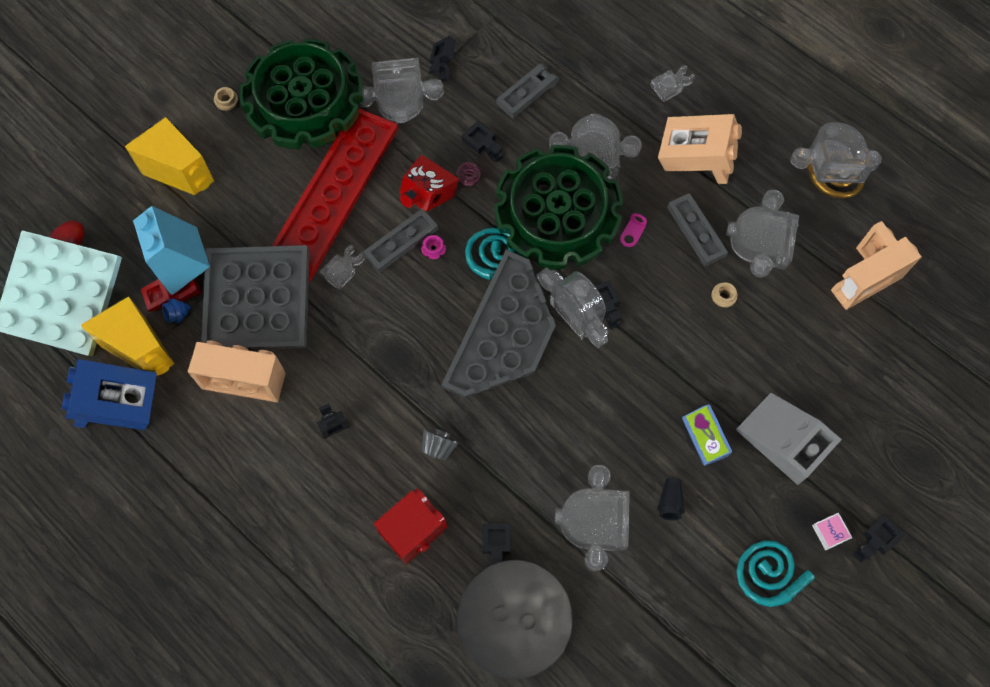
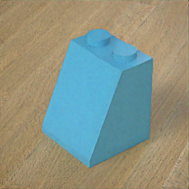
(170, 248)

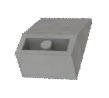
(788, 437)

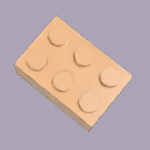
(237, 371)

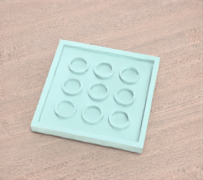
(56, 290)

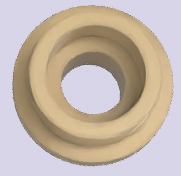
(223, 94)
(727, 289)

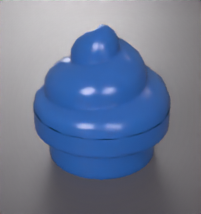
(175, 311)

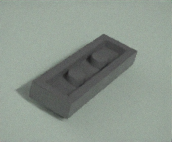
(697, 229)
(400, 240)

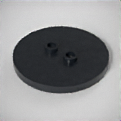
(514, 619)

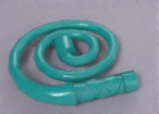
(495, 249)
(784, 596)

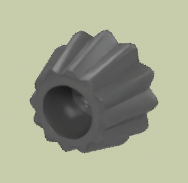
(438, 444)

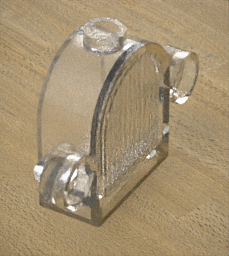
(400, 89)
(601, 138)
(838, 155)
(765, 235)
(577, 303)
(596, 519)

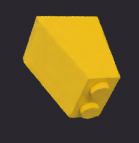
(170, 158)
(129, 337)

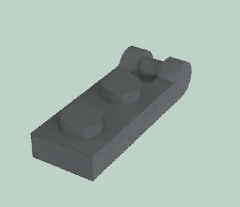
(527, 90)

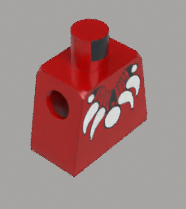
(427, 185)

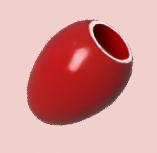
(69, 232)

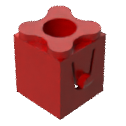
(411, 525)

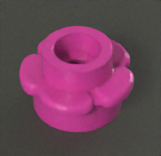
(431, 241)

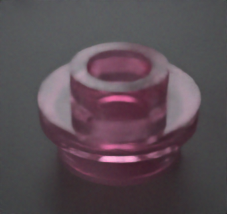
(465, 168)

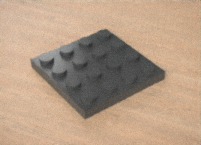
(256, 297)

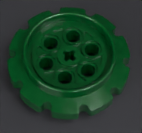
(301, 79)
(560, 165)

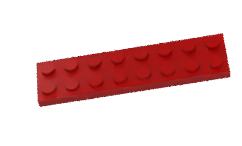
(337, 187)

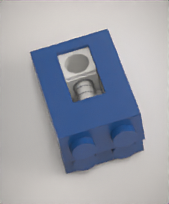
(85, 383)

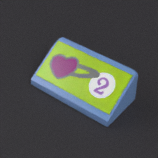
(707, 435)

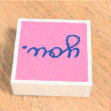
(832, 531)

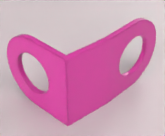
(634, 228)

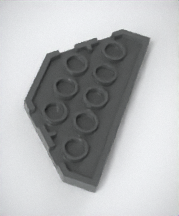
(505, 331)

